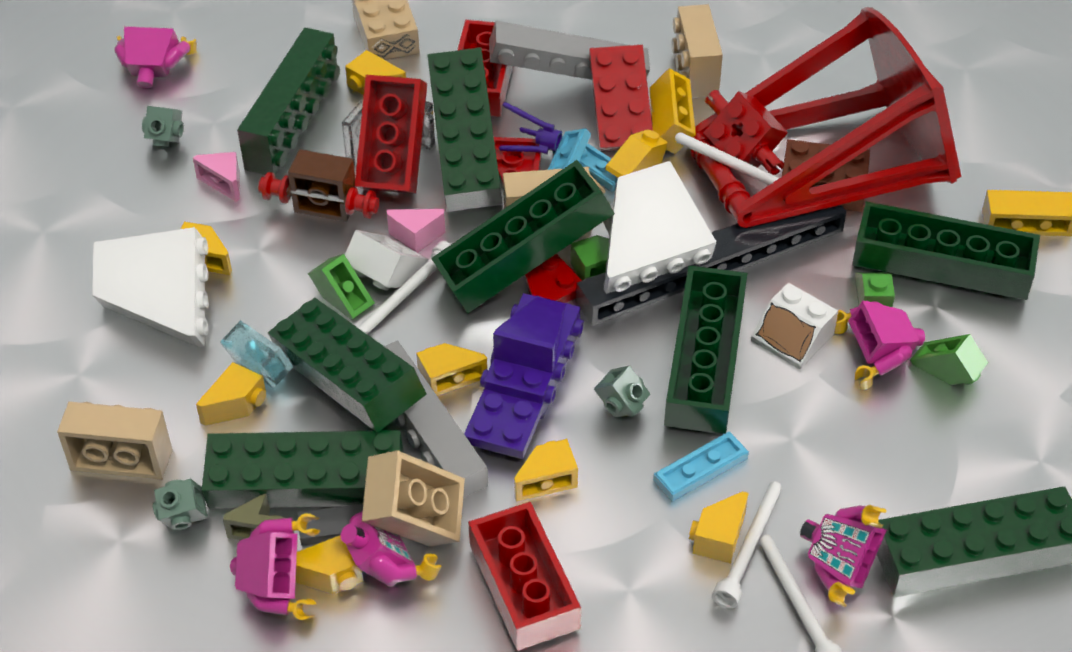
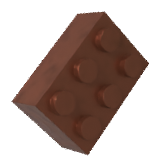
(800, 151)

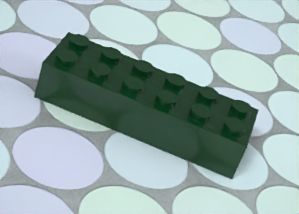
(288, 102)
(464, 130)
(523, 236)
(946, 250)
(706, 350)
(348, 364)
(292, 467)
(977, 541)

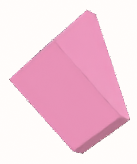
(219, 172)
(416, 226)

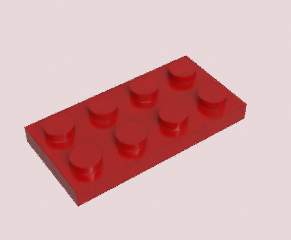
(619, 94)

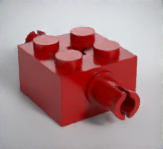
(745, 130)

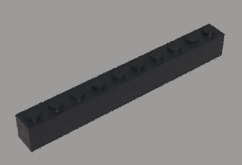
(734, 250)

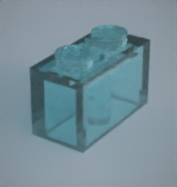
(257, 353)

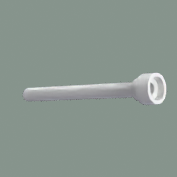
(725, 158)
(403, 292)
(728, 591)
(797, 598)

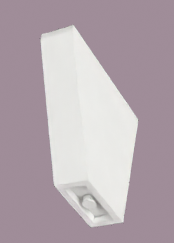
(654, 229)
(156, 281)

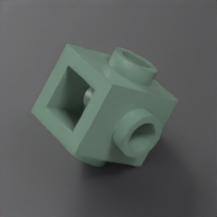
(162, 125)
(622, 392)
(179, 504)

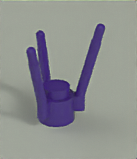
(546, 137)

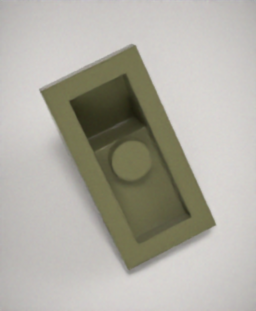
(244, 519)

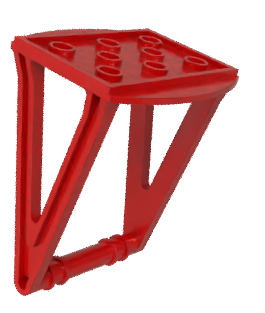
(912, 102)

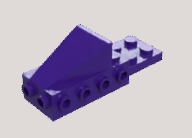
(523, 373)

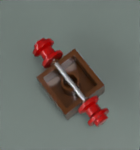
(320, 187)

